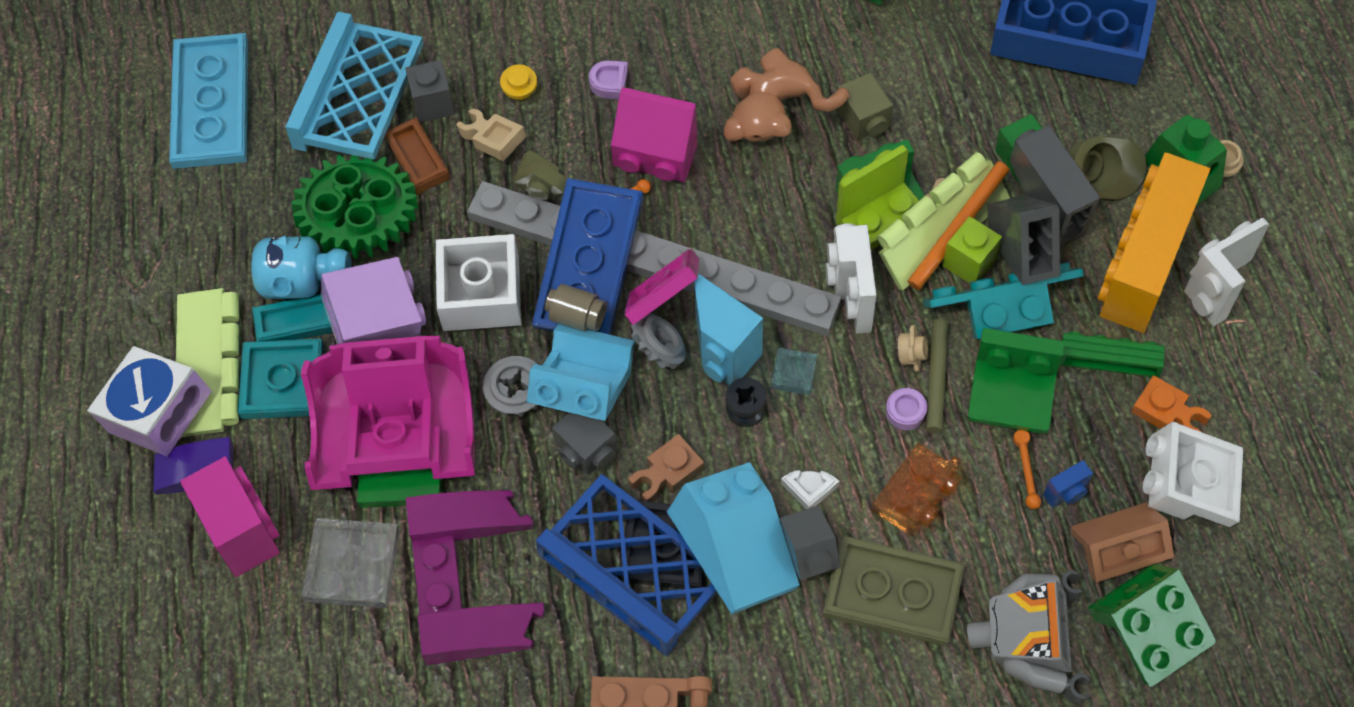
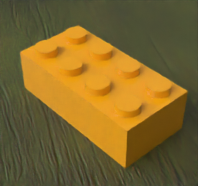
(1151, 241)

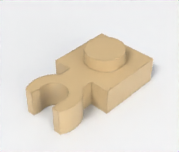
(492, 136)

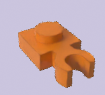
(1165, 404)

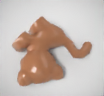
(761, 112)

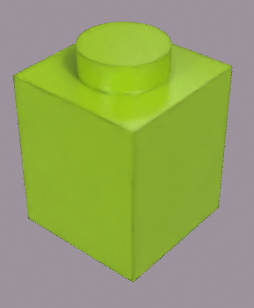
(972, 250)

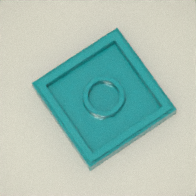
(272, 378)

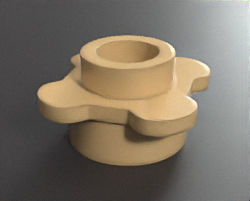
(912, 348)

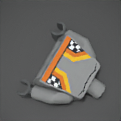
(1032, 632)

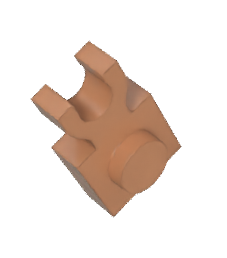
(670, 466)

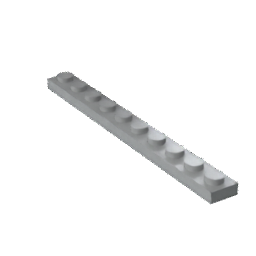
(754, 288)

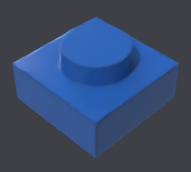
(1068, 485)

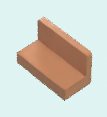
(1124, 541)

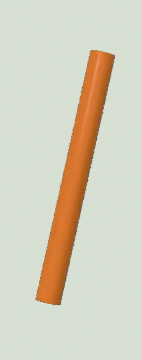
(970, 209)

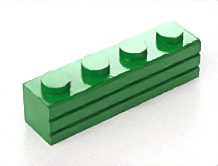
(1112, 355)

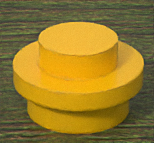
(518, 81)

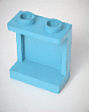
(582, 372)

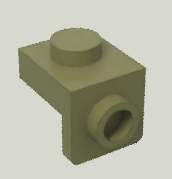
(539, 177)

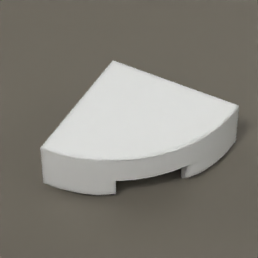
(809, 486)

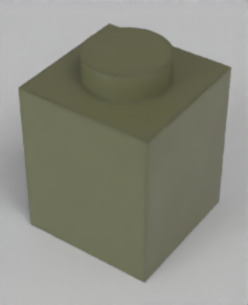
(867, 109)

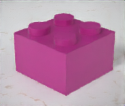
(232, 515)

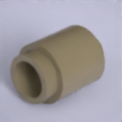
(575, 308)

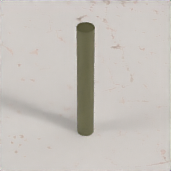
(937, 376)

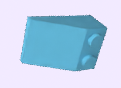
(736, 536)

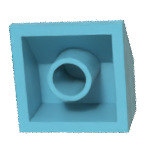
(727, 333)

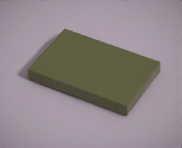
(894, 591)

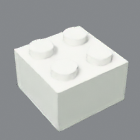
(478, 282)

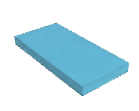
(209, 101)

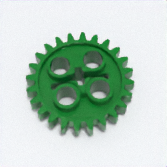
(355, 205)

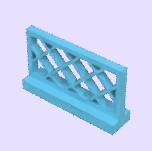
(324, 84)

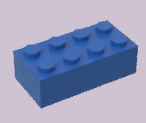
(1077, 35)

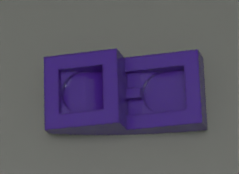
(187, 460)

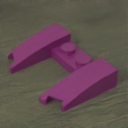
(446, 627)

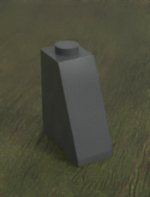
(1053, 176)
(1028, 236)

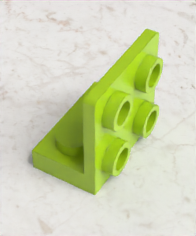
(876, 194)

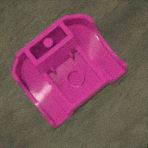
(389, 410)

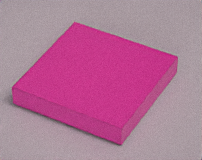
(662, 286)

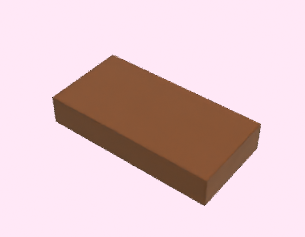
(416, 155)

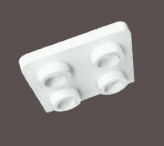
(1215, 277)

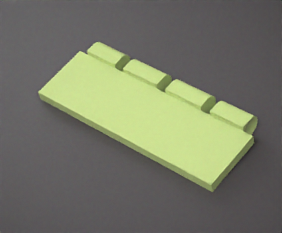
(926, 221)
(208, 343)

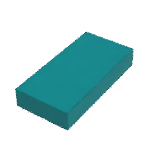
(291, 319)

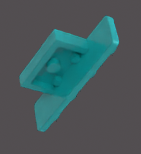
(1005, 304)

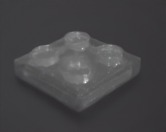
(351, 563)

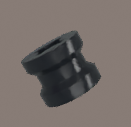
(746, 412)

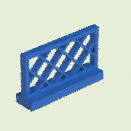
(602, 582)

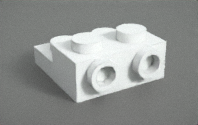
(852, 273)
(1194, 475)

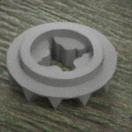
(659, 341)
(507, 372)

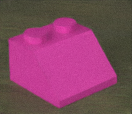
(654, 135)

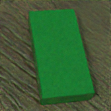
(392, 488)

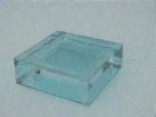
(794, 371)

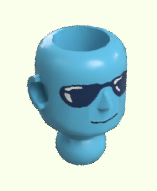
(293, 266)

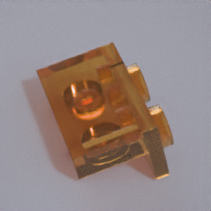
(916, 488)

